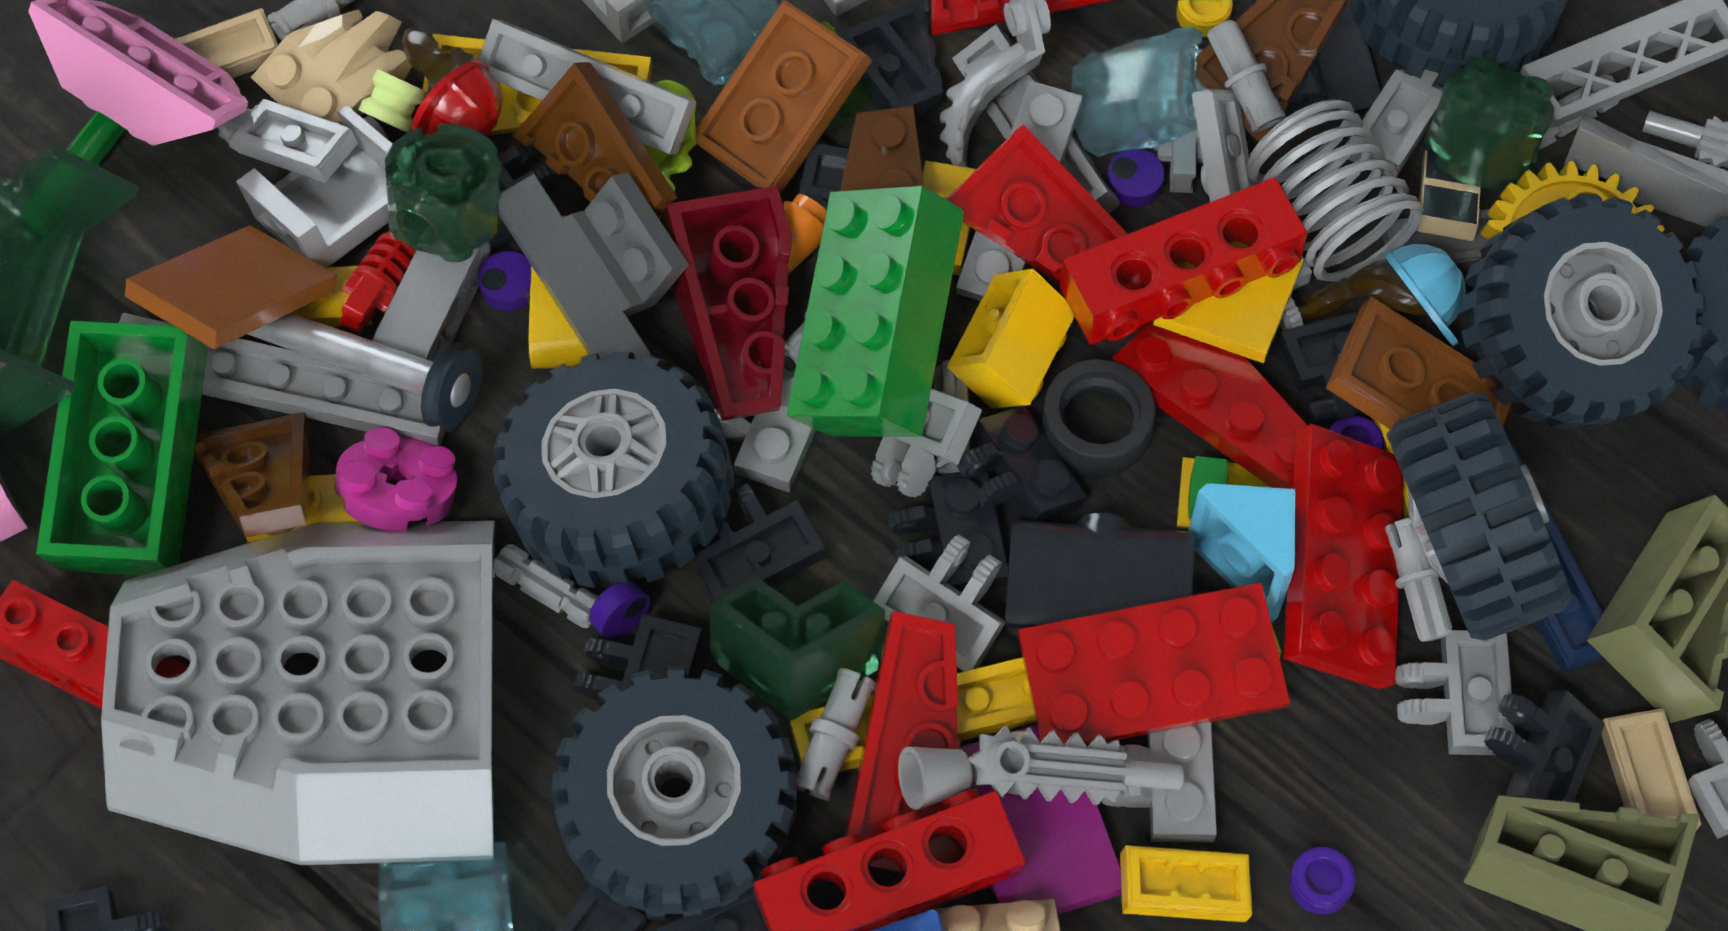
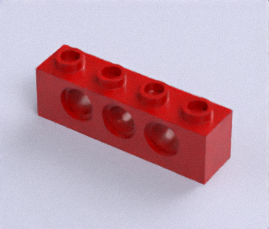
(1200, 236)
(59, 643)
(971, 819)

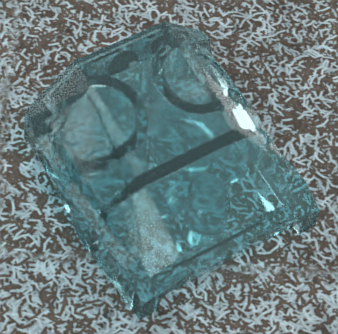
(714, 30)
(1137, 93)
(447, 895)

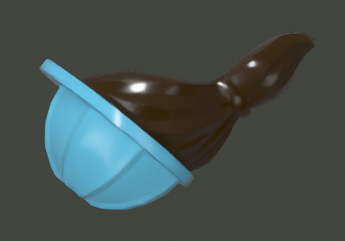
(1410, 280)

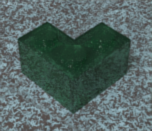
(792, 650)

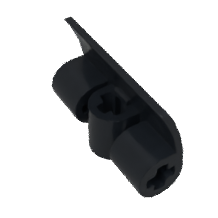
(1340, 70)
(1092, 568)

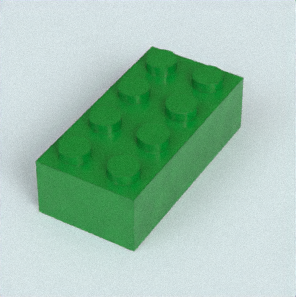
(876, 312)
(122, 449)

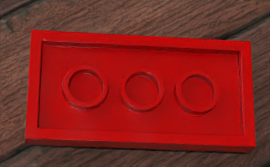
(1345, 570)
(1154, 666)

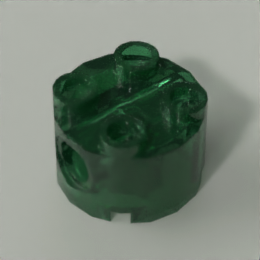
(1489, 123)
(444, 191)

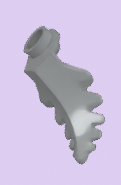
(994, 73)

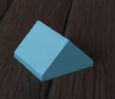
(1248, 537)

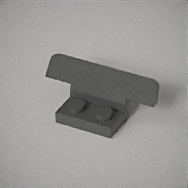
(597, 260)

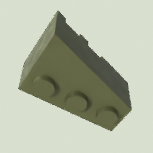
(1672, 613)
(1583, 863)

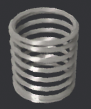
(1348, 212)

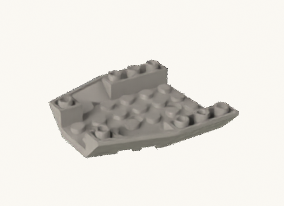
(323, 763)

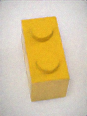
(1012, 339)

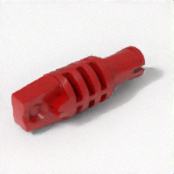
(375, 281)

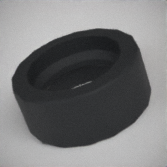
(1104, 378)

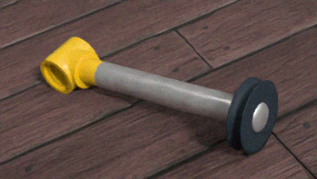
(446, 385)

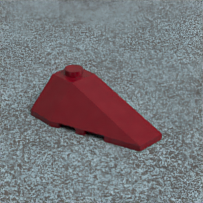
(735, 293)

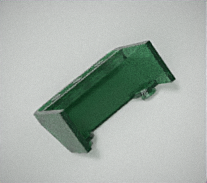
(41, 231)

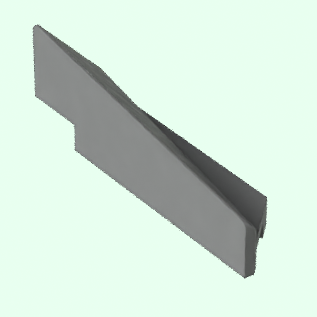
(1663, 177)

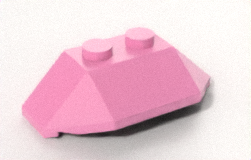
(134, 71)

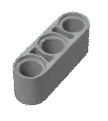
(430, 303)

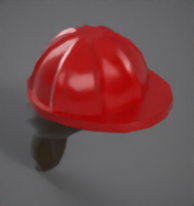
(458, 86)

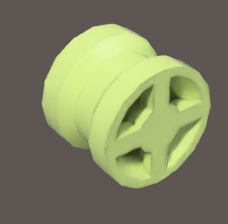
(392, 100)

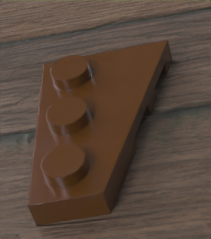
(1283, 37)
(591, 138)
(883, 151)
(260, 472)

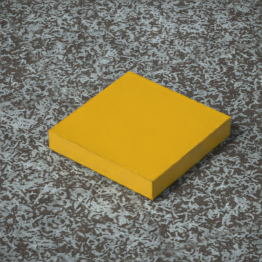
(1242, 321)

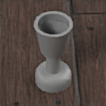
(936, 774)

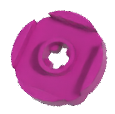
(423, 473)

